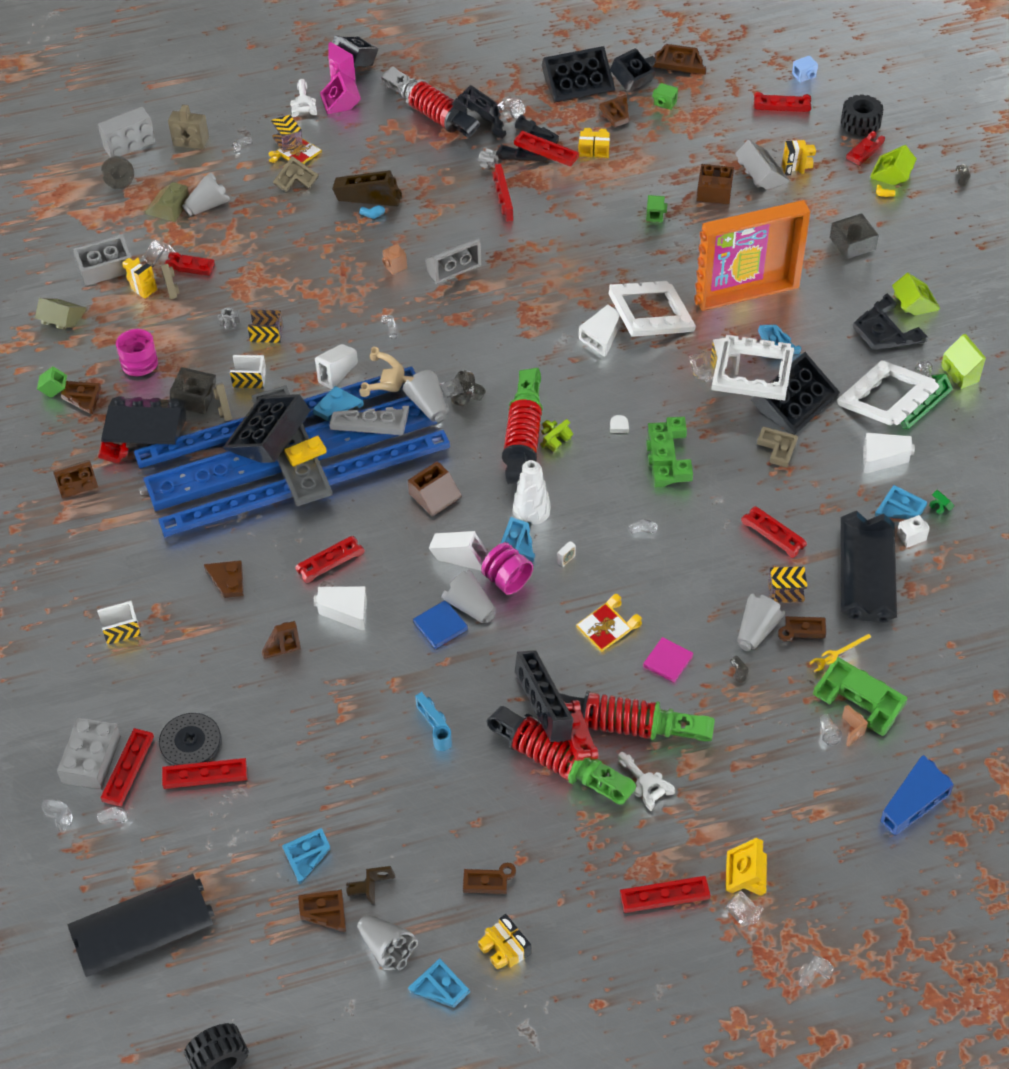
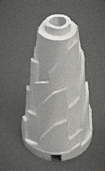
(531, 499)

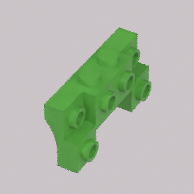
(662, 452)
(864, 691)

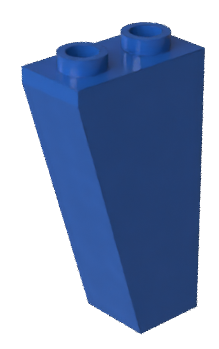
(917, 795)

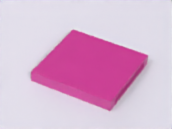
(668, 659)

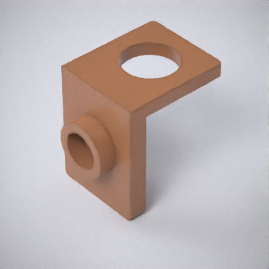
(857, 721)

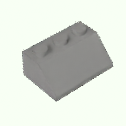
(760, 166)
(454, 261)

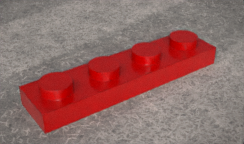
(546, 148)
(503, 196)
(127, 767)
(204, 773)
(664, 894)

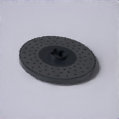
(197, 727)

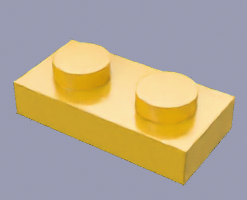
(305, 451)

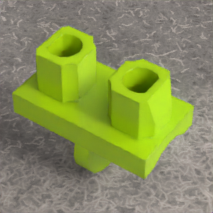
(561, 430)

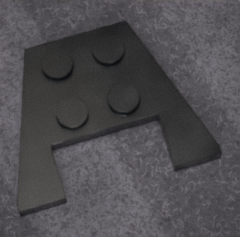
(483, 105)
(511, 153)
(881, 331)

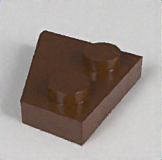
(616, 110)
(82, 394)
(227, 577)
(282, 640)
(323, 909)

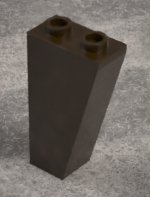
(368, 188)

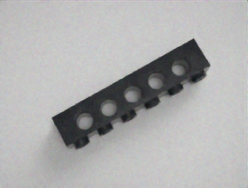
(543, 696)

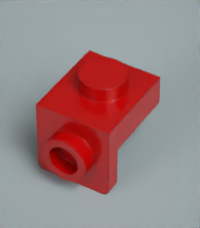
(112, 451)

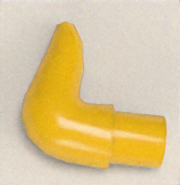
(884, 192)

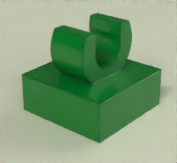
(941, 500)

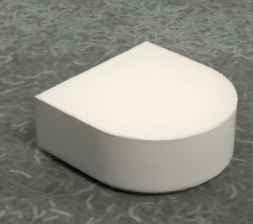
(619, 424)

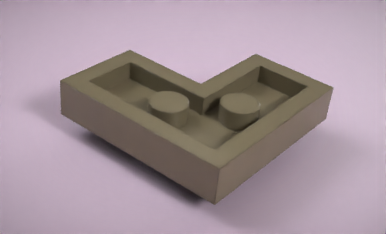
(295, 171)
(168, 273)
(220, 394)
(781, 443)

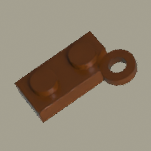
(803, 627)
(488, 880)

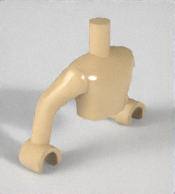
(391, 378)

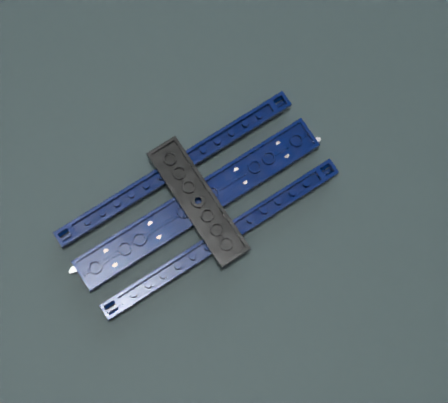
(302, 482)

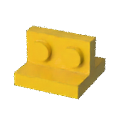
(747, 868)

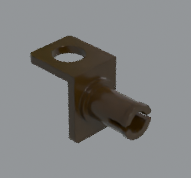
(368, 886)

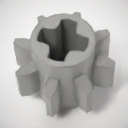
(488, 158)
(228, 318)

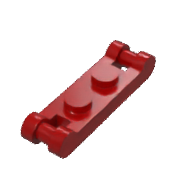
(782, 103)
(774, 531)
(329, 558)
(581, 741)

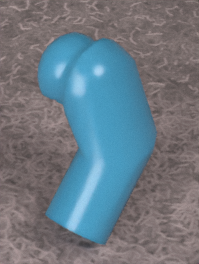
(372, 213)

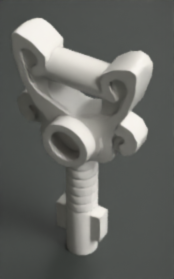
(303, 103)
(646, 782)

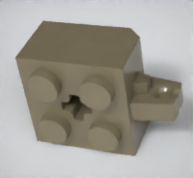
(188, 128)

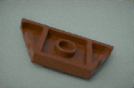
(679, 59)

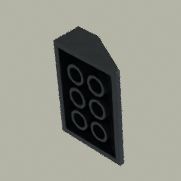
(578, 74)
(805, 396)
(144, 420)
(268, 427)

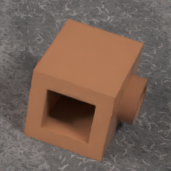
(394, 259)

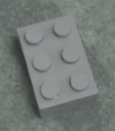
(127, 132)
(102, 260)
(89, 753)

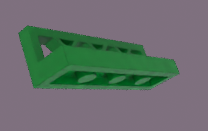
(944, 388)

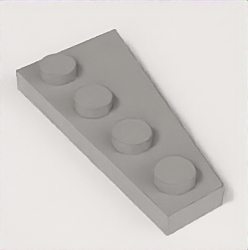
(371, 421)

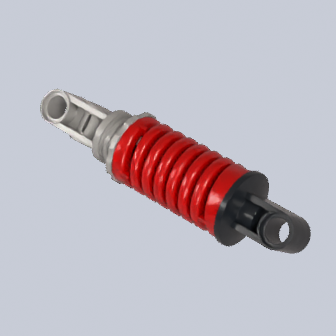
(431, 102)

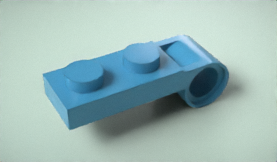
(436, 720)

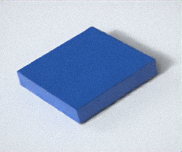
(440, 624)

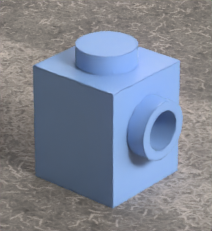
(804, 68)

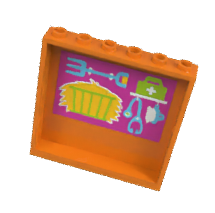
(751, 255)

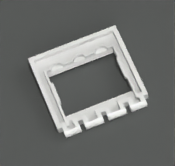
(654, 325)
(758, 387)
(899, 411)

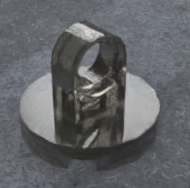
(117, 172)
(471, 389)

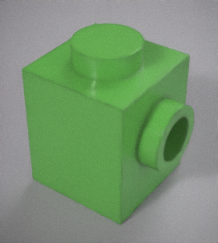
(665, 96)
(656, 208)
(52, 382)

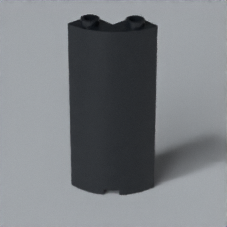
(868, 568)
(140, 924)

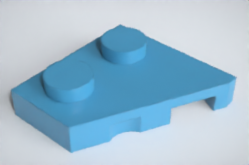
(774, 333)
(336, 401)
(901, 504)
(519, 538)
(306, 853)
(440, 985)

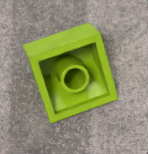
(894, 166)
(914, 295)
(963, 362)

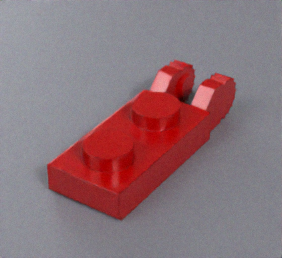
(865, 148)
(190, 264)

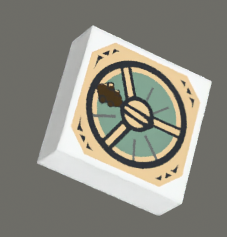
(566, 554)

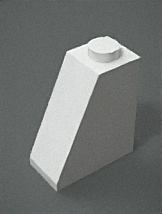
(601, 329)
(335, 365)
(886, 451)
(459, 549)
(343, 605)

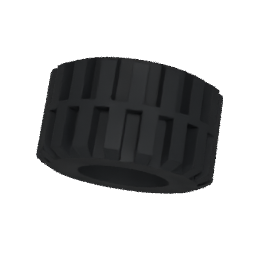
(861, 114)
(217, 1048)

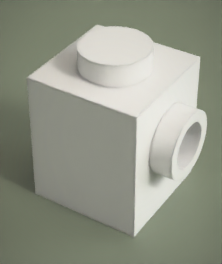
(913, 531)

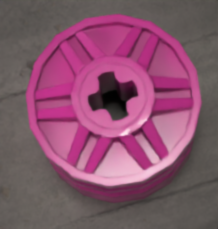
(137, 352)
(507, 568)

